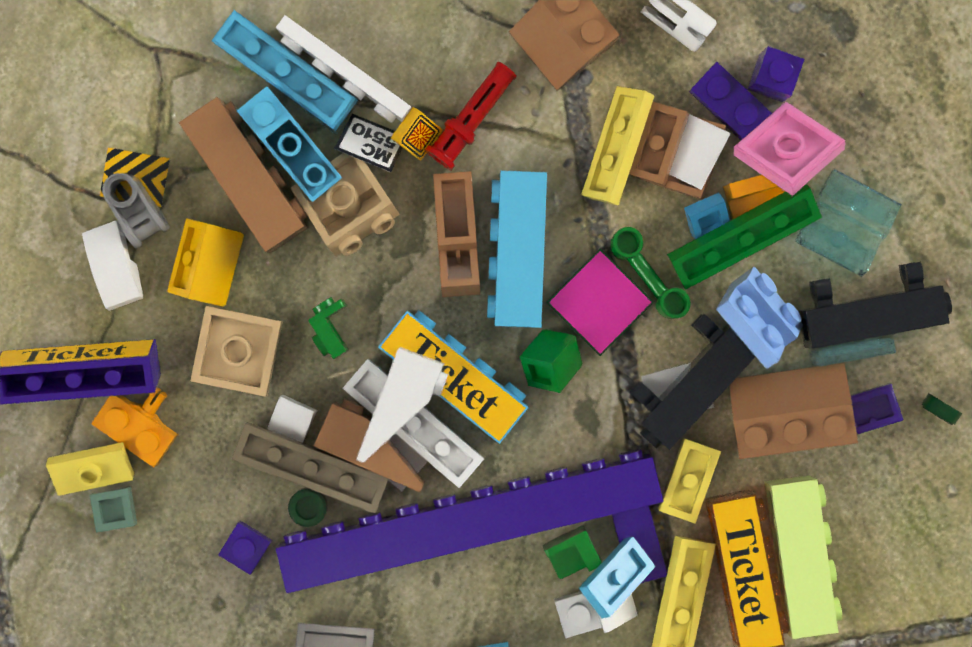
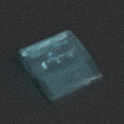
(851, 223)

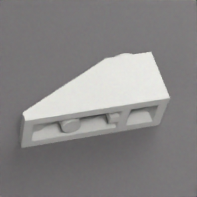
(405, 392)

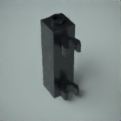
(874, 316)
(695, 387)

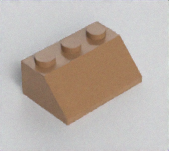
(792, 411)

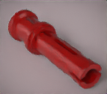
(463, 134)

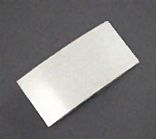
(111, 266)

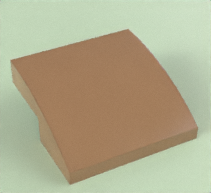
(658, 149)

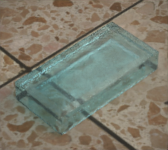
(852, 351)

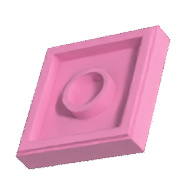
(789, 148)

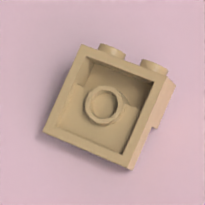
(350, 207)

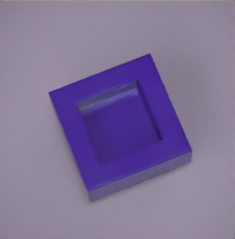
(245, 547)

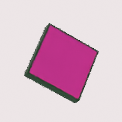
(600, 302)

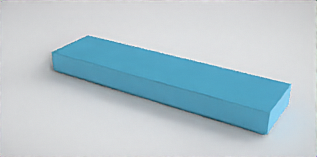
(284, 70)

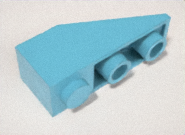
(289, 143)

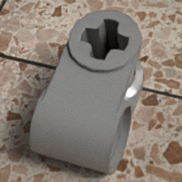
(135, 210)

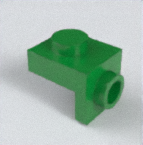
(327, 338)

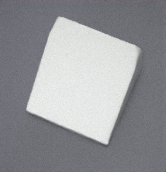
(291, 418)

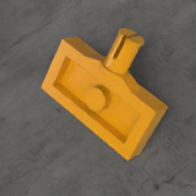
(137, 426)

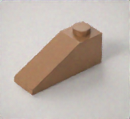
(343, 437)

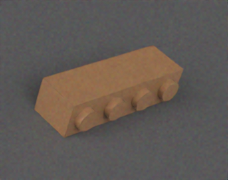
(244, 175)

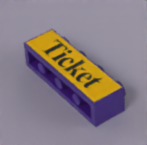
(79, 371)

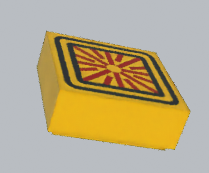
(416, 133)

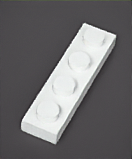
(330, 62)
(422, 432)

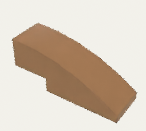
(456, 234)

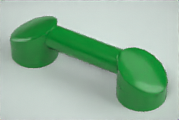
(669, 303)

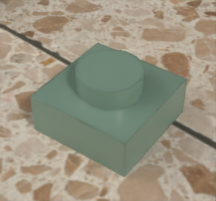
(113, 509)

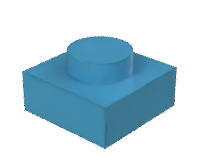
(706, 215)

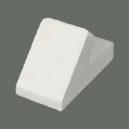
(579, 616)

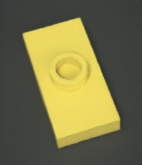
(90, 468)

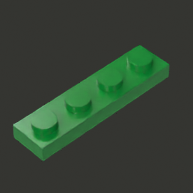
(744, 236)

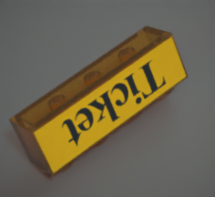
(745, 569)

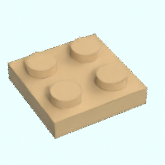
(236, 351)

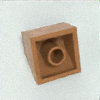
(563, 37)

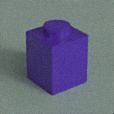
(775, 74)

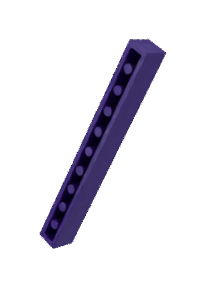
(469, 521)

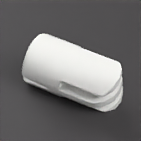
(690, 25)

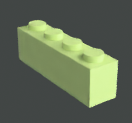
(802, 556)

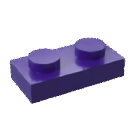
(729, 101)

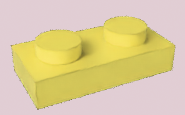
(689, 480)

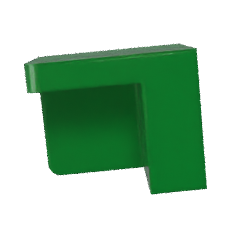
(551, 360)
(572, 553)

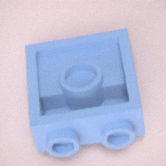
(760, 316)

